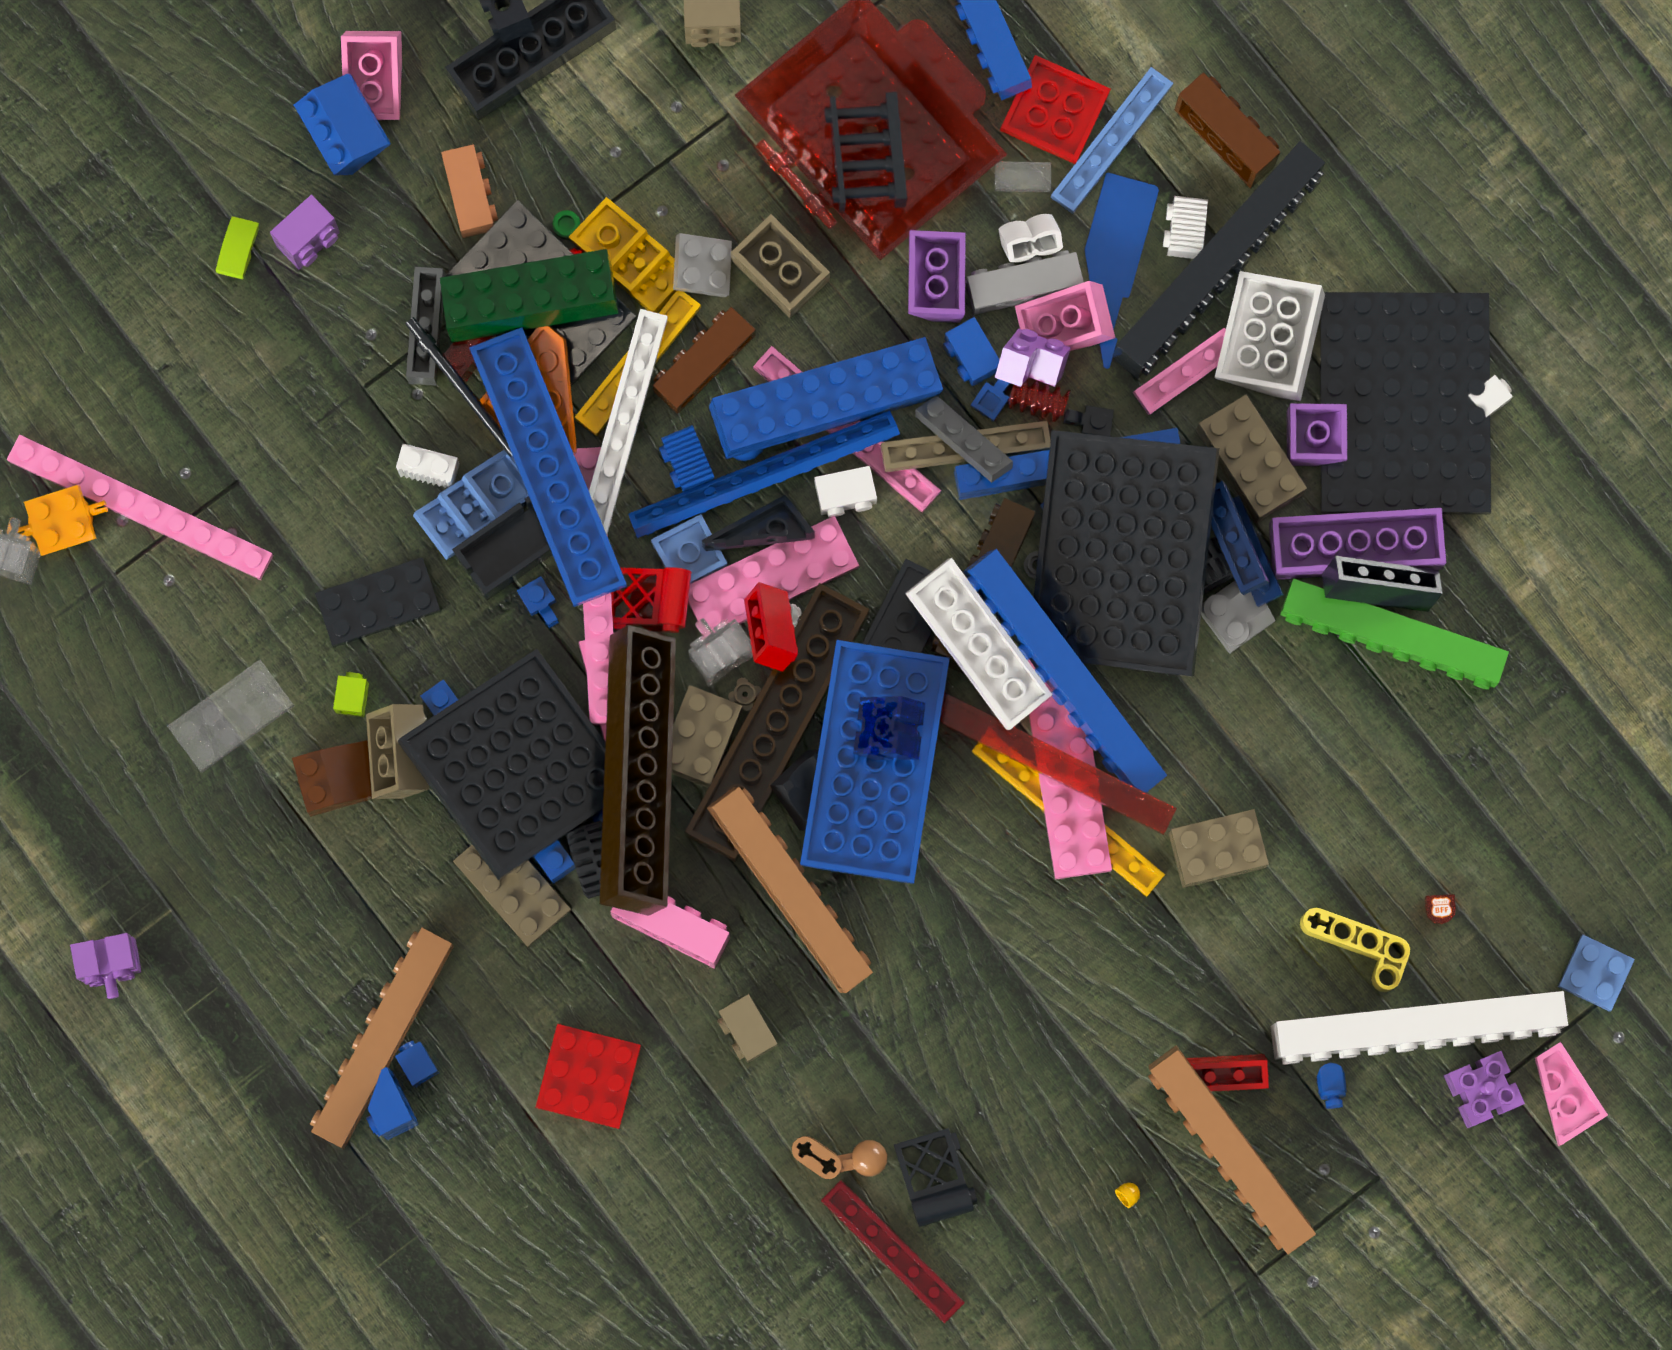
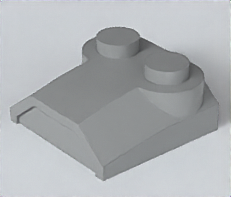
(1235, 616)

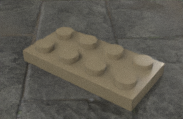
(519, 898)

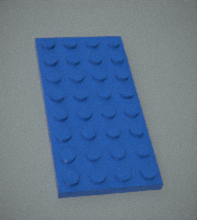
(867, 810)

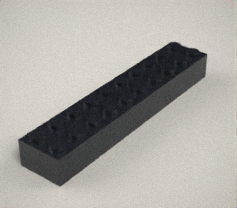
(1218, 261)

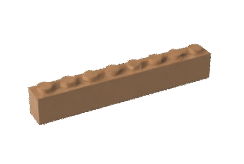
(790, 890)
(382, 1037)
(1231, 1149)

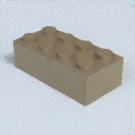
(1251, 459)

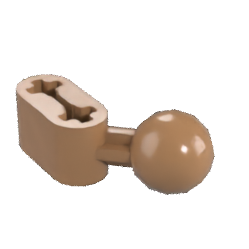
(867, 1158)

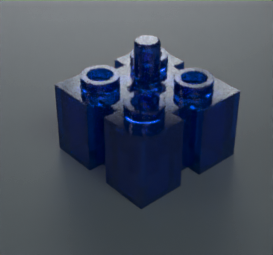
(889, 728)

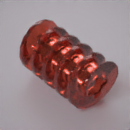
(1039, 399)

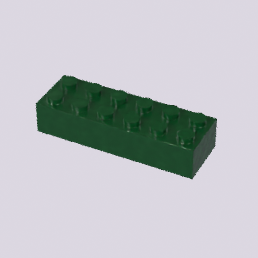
(529, 295)

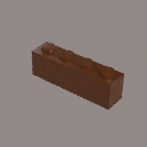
(704, 360)

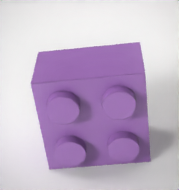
(305, 232)

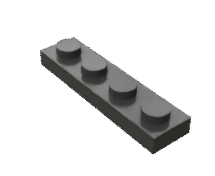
(964, 439)

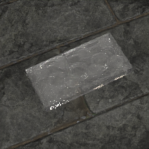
(230, 716)

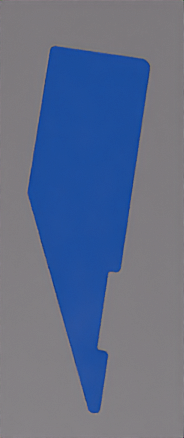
(1118, 241)

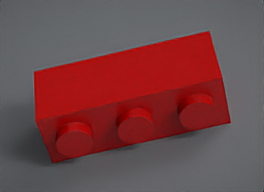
(770, 626)
(1232, 1072)

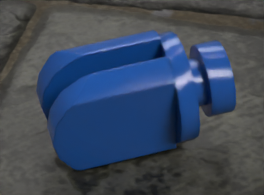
(1331, 1085)

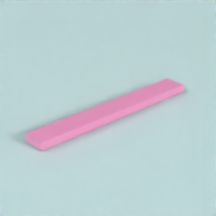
(908, 483)

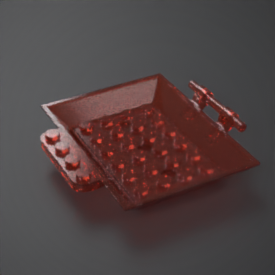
(866, 60)

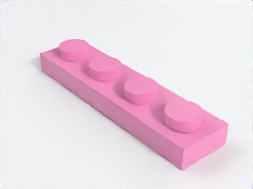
(1181, 374)

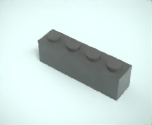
(428, 311)

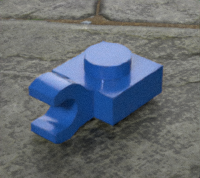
(991, 399)
(538, 599)

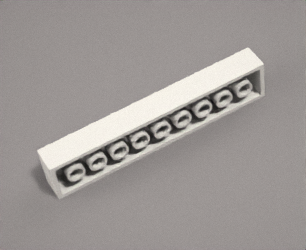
(1419, 1026)

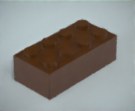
(1227, 129)

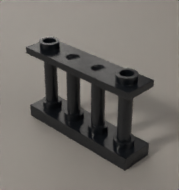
(889, 137)

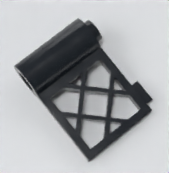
(942, 1200)

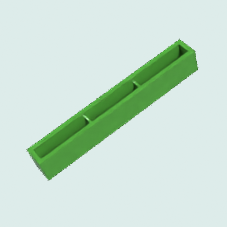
(1395, 634)

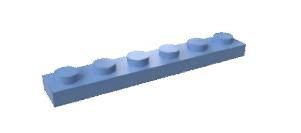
(1111, 140)

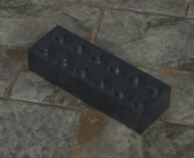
(500, 70)

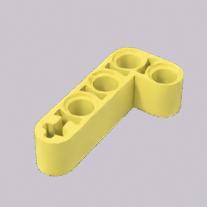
(1353, 943)

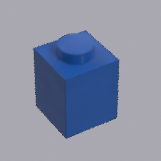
(416, 1063)

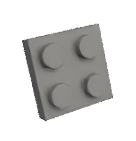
(702, 265)

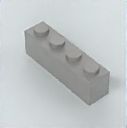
(1022, 283)

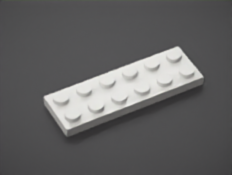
(979, 643)

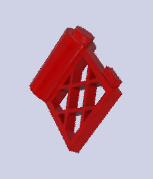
(668, 604)

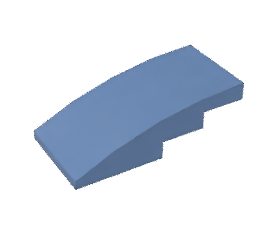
(472, 503)

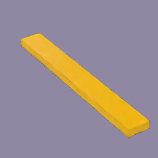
(1123, 857)

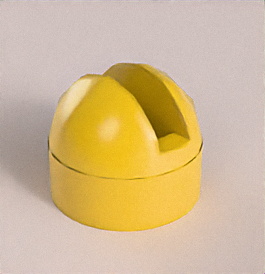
(1128, 1194)

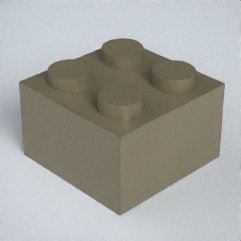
(712, 22)

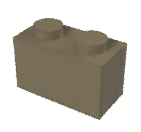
(747, 1029)

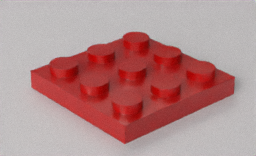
(1056, 110)
(588, 1076)

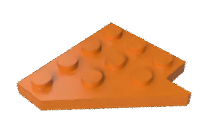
(552, 359)

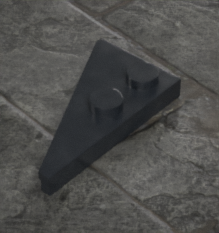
(768, 525)

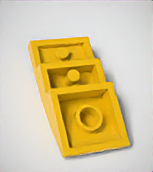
(637, 259)

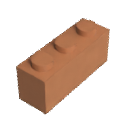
(469, 190)

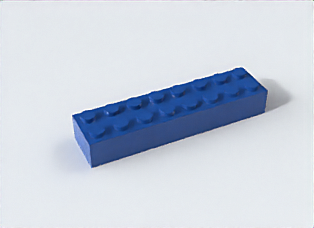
(825, 397)

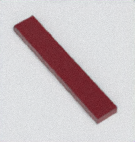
(892, 1251)

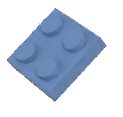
(683, 549)
(1596, 973)

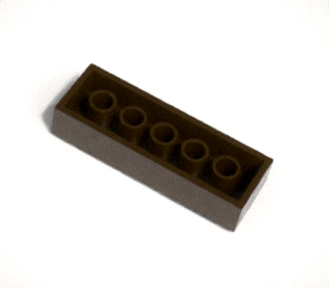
(1007, 533)

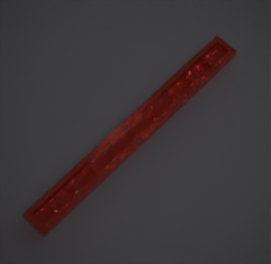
(1056, 765)

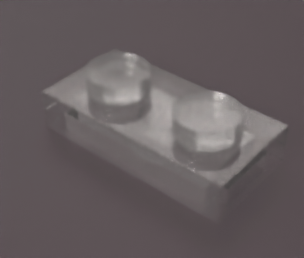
(1023, 176)

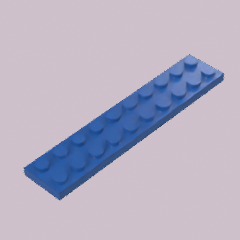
(548, 467)

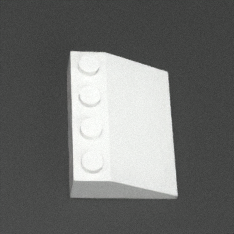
(1270, 335)

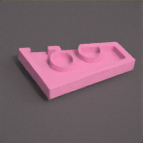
(1567, 1094)

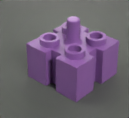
(105, 961)
(1484, 1089)

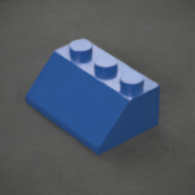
(342, 125)
(389, 1107)

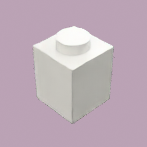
(1494, 396)

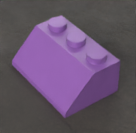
(937, 275)

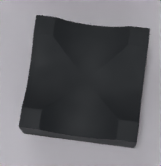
(796, 786)

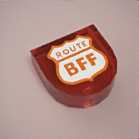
(1440, 908)

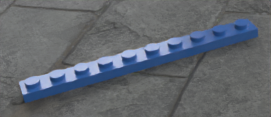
(763, 474)

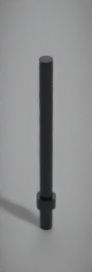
(427, 343)

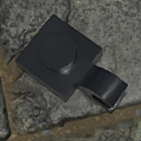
(1093, 420)

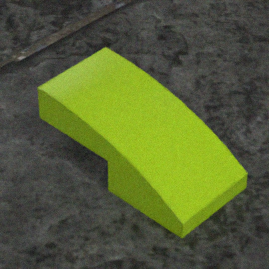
(237, 247)

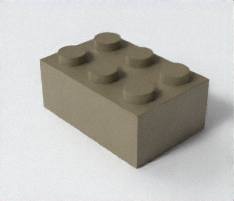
(780, 266)
(702, 735)
(390, 767)
(1218, 848)

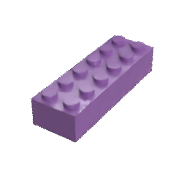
(1403, 537)

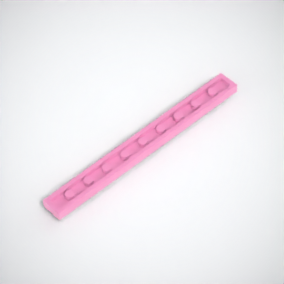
(141, 507)
(597, 620)

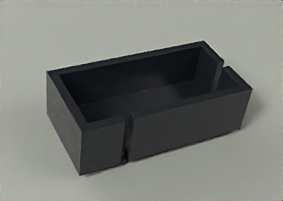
(504, 550)

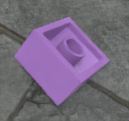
(1316, 434)

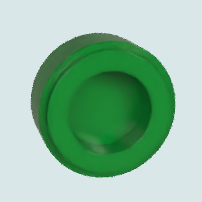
(565, 224)

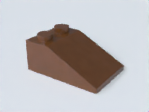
(334, 777)

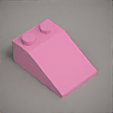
(376, 67)
(1072, 315)

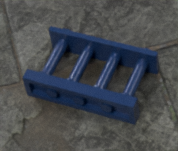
(1243, 548)

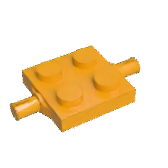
(61, 519)

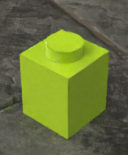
(351, 694)

